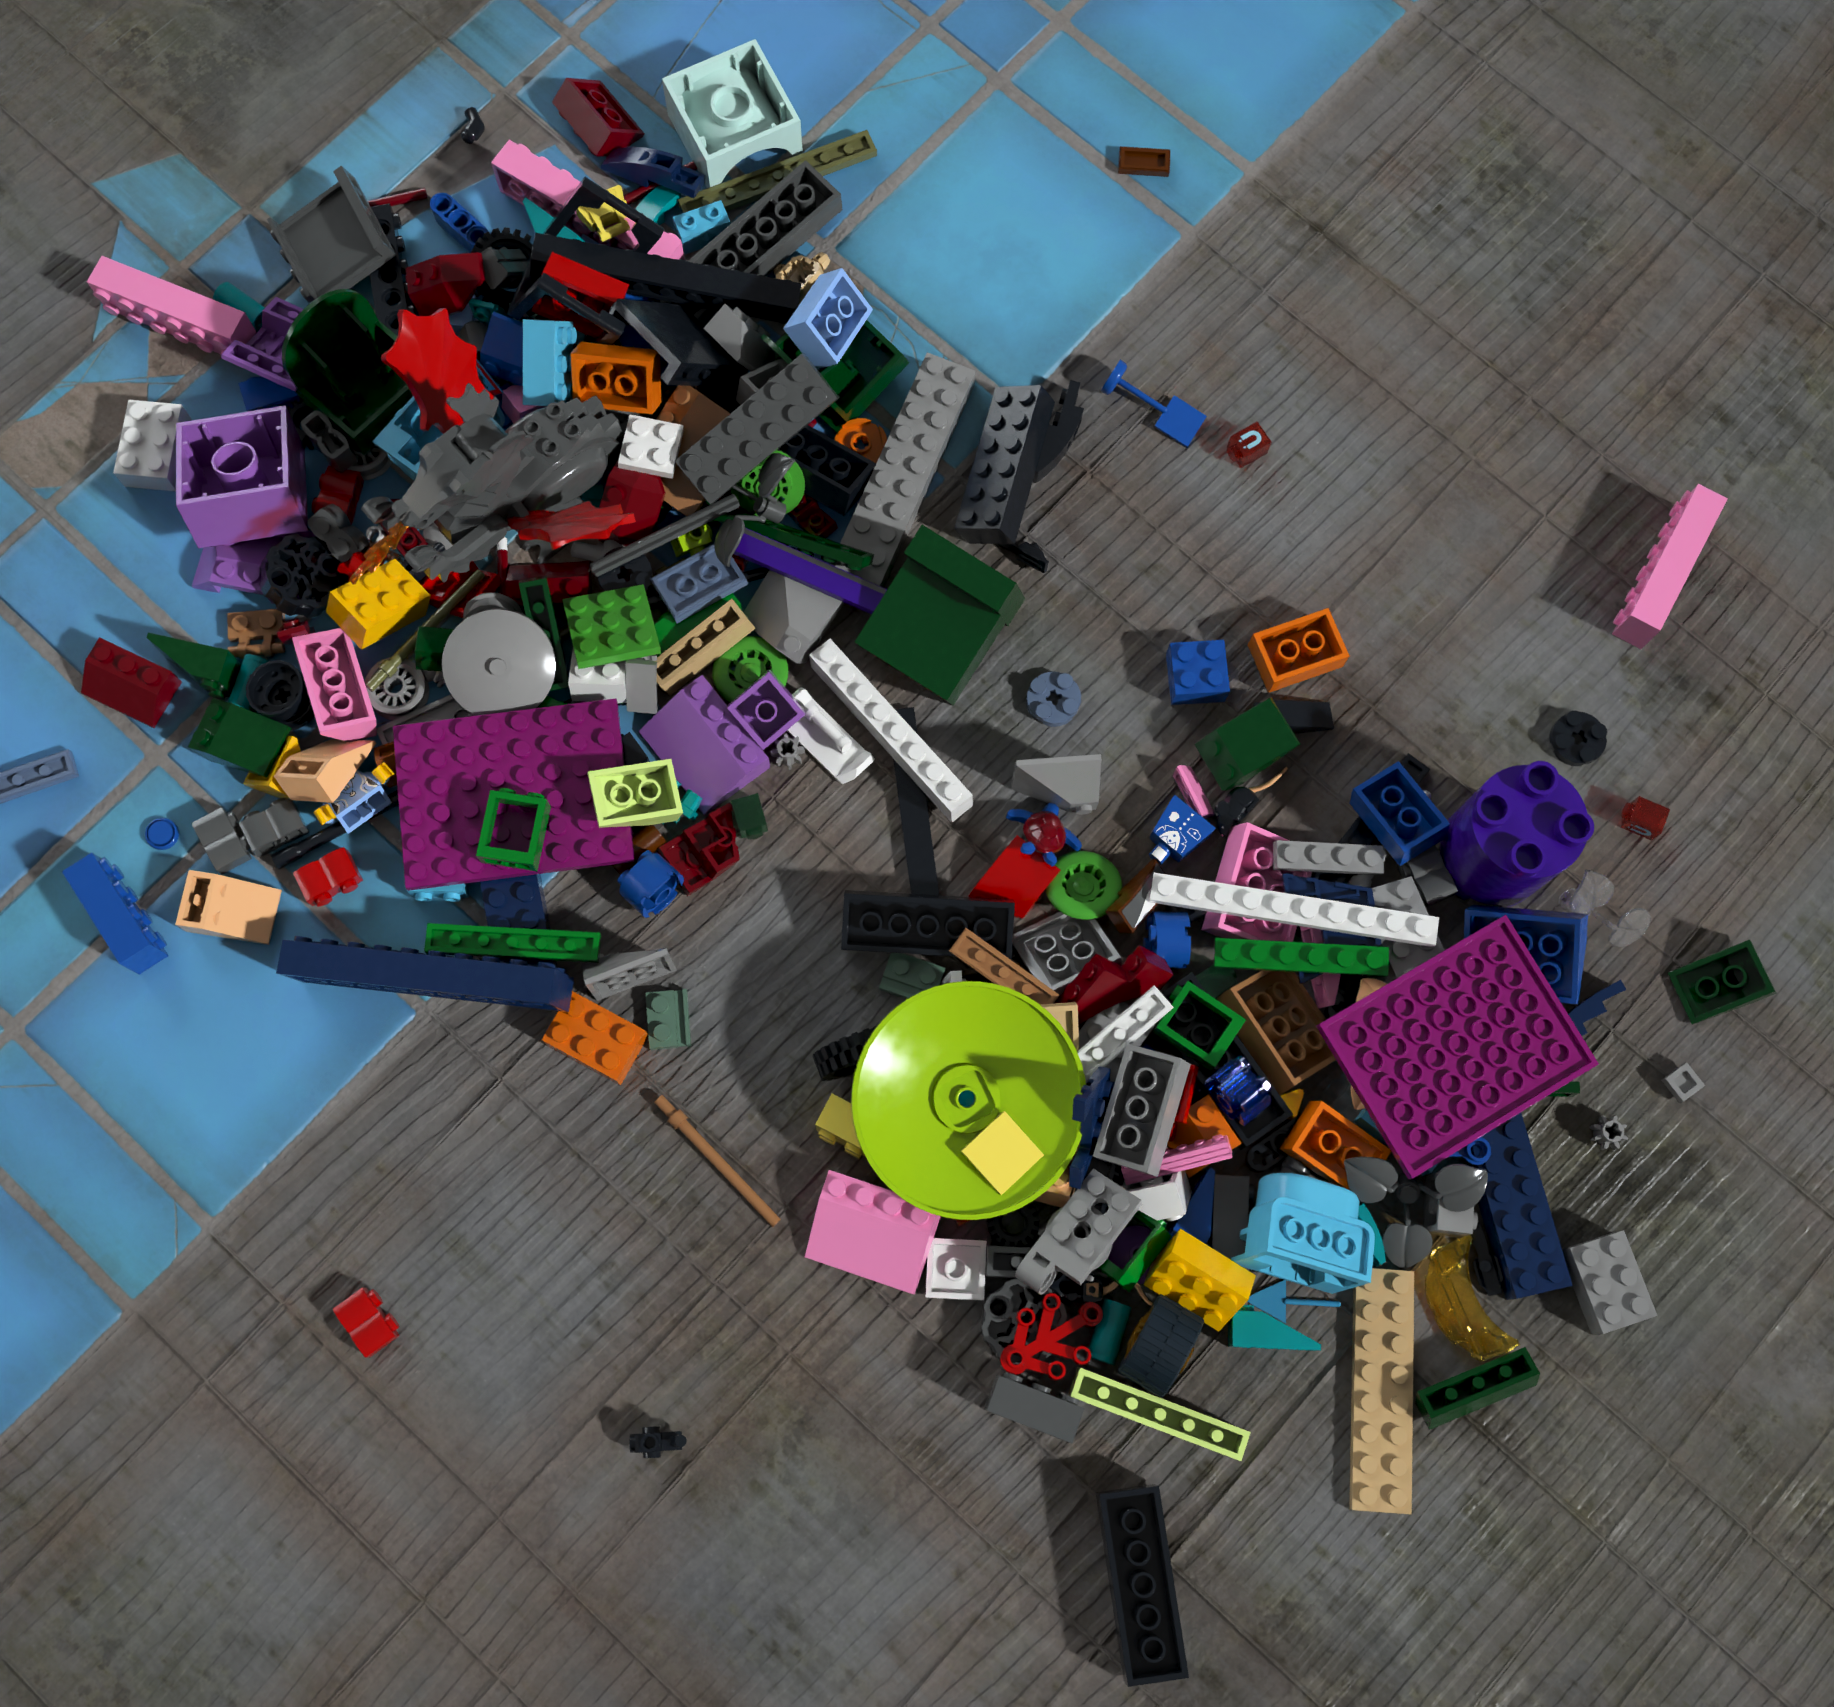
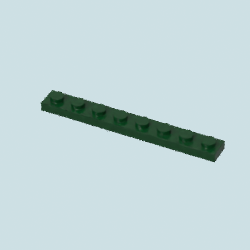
(804, 541)

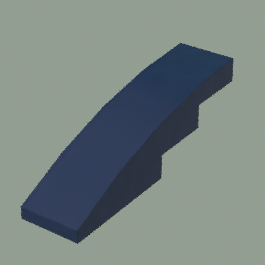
(1593, 1006)

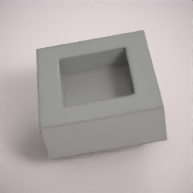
(1683, 1082)

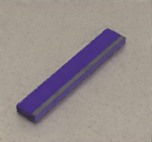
(809, 571)

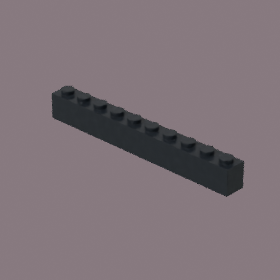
(676, 279)

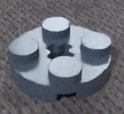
(1063, 686)

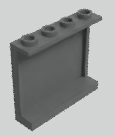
(333, 239)

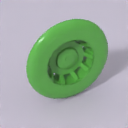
(790, 496)
(748, 669)
(1083, 894)

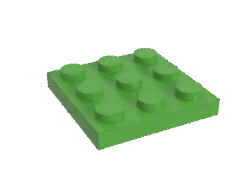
(611, 626)

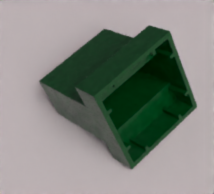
(940, 615)

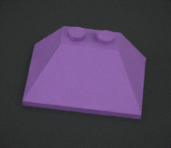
(264, 350)
(236, 565)

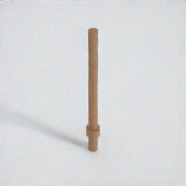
(679, 1120)

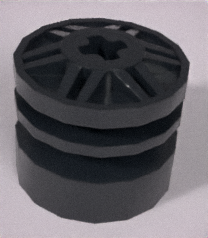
(280, 694)

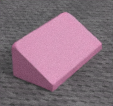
(1192, 791)

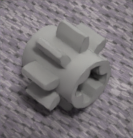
(787, 744)
(1615, 1129)

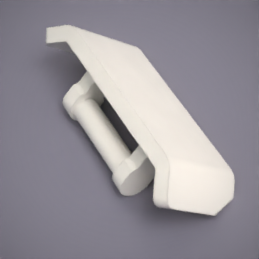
(828, 741)

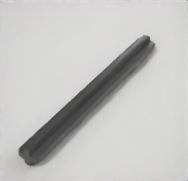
(664, 535)

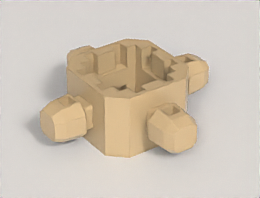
(804, 269)

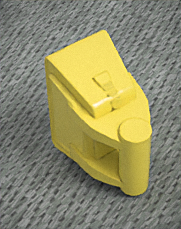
(604, 216)

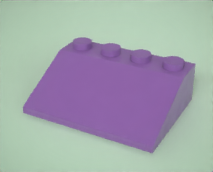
(706, 744)

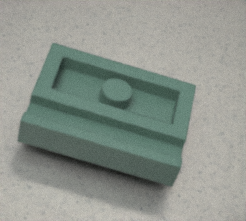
(909, 975)
(668, 1019)

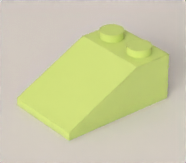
(635, 794)

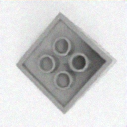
(791, 615)
(1066, 781)
(1060, 948)
(625, 971)

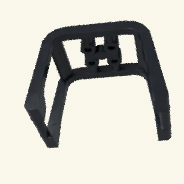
(528, 294)

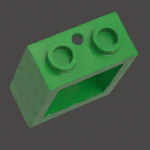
(512, 858)
(1210, 1059)
(1144, 1255)

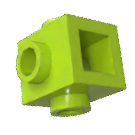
(692, 541)

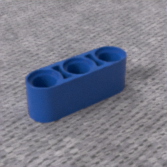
(455, 217)

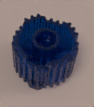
(1239, 1090)

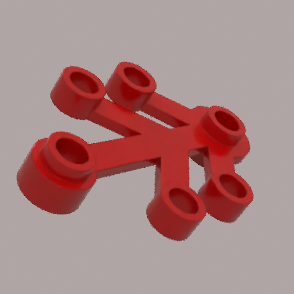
(1047, 1340)

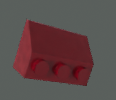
(596, 116)
(564, 581)
(128, 682)

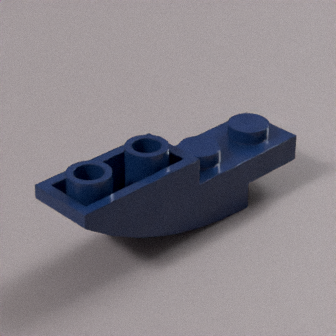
(653, 165)

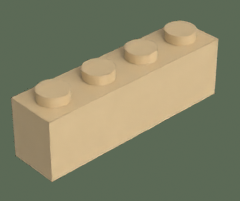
(702, 646)

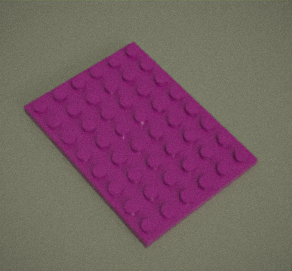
(454, 764)
(1457, 1046)

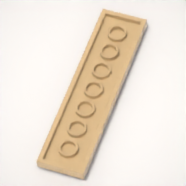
(1382, 1393)

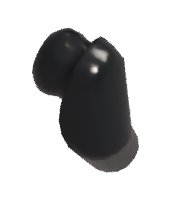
(474, 128)

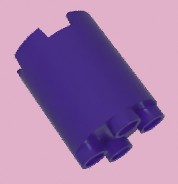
(1515, 834)

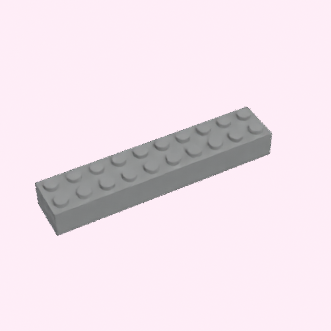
(907, 465)

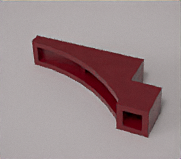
(1108, 983)

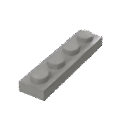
(1328, 857)

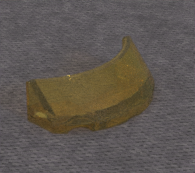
(1456, 1306)

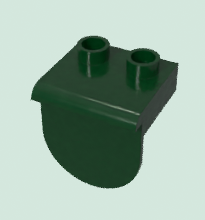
(338, 366)
(858, 377)

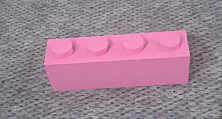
(335, 685)

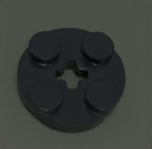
(641, 574)
(1589, 727)

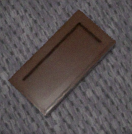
(1144, 161)

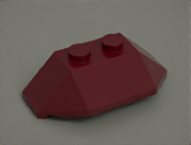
(444, 282)
(637, 494)

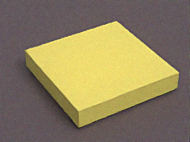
(1002, 1152)

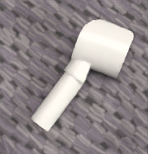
(375, 529)

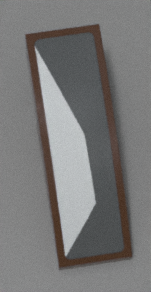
(1133, 902)

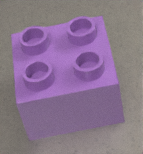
(241, 477)

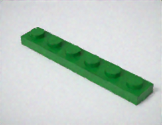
(513, 942)
(1301, 957)

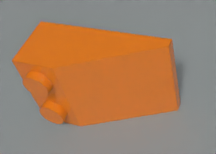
(1327, 1138)

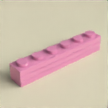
(1185, 1158)

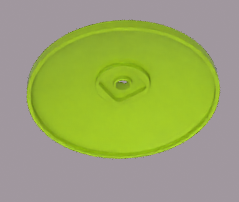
(954, 1042)

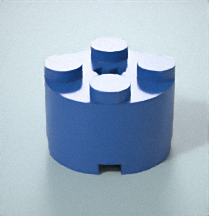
(650, 884)
(1169, 937)

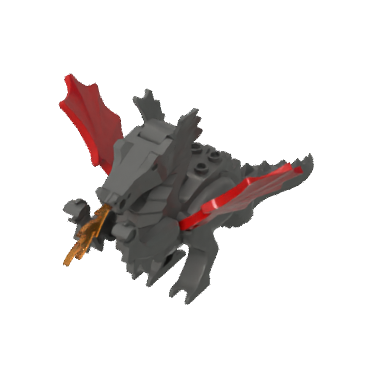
(493, 480)

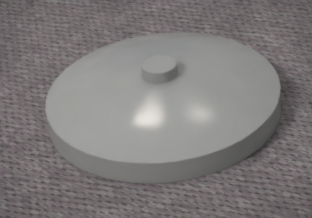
(498, 662)

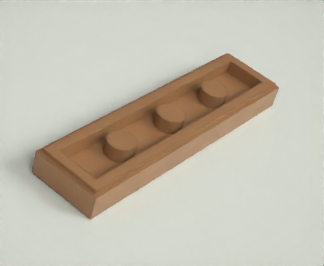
(1000, 968)

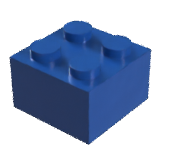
(1197, 672)

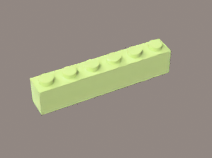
(1159, 1414)

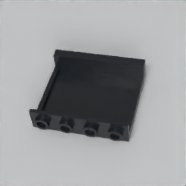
(682, 341)

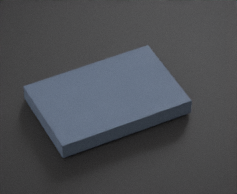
(697, 583)

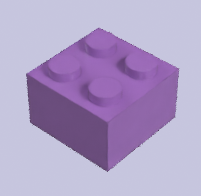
(766, 709)

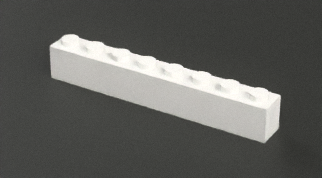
(891, 730)

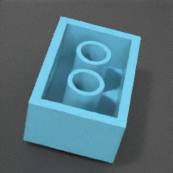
(547, 361)

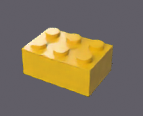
(378, 604)
(1200, 1279)

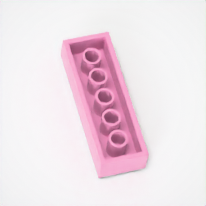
(168, 307)
(1668, 566)

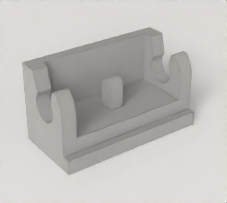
(641, 685)

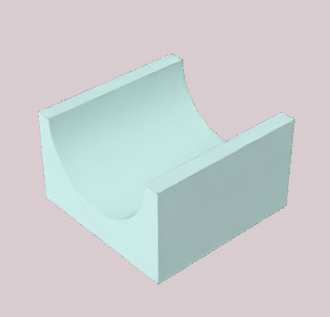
(730, 110)

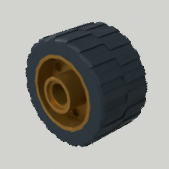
(1161, 1345)

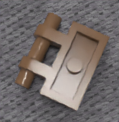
(255, 626)

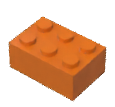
(618, 376)
(1298, 650)
(596, 1038)

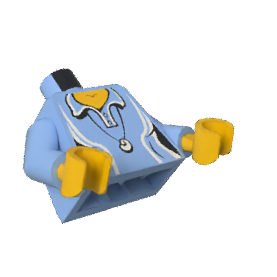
(358, 800)

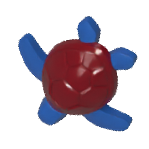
(1044, 832)

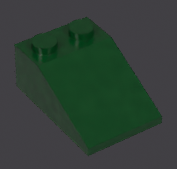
(208, 666)
(239, 738)
(1247, 745)
(1722, 982)

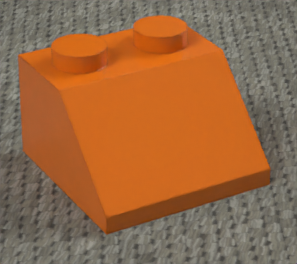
(1203, 1123)

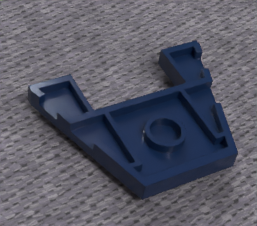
(1331, 891)
(1090, 1111)

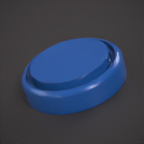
(162, 833)

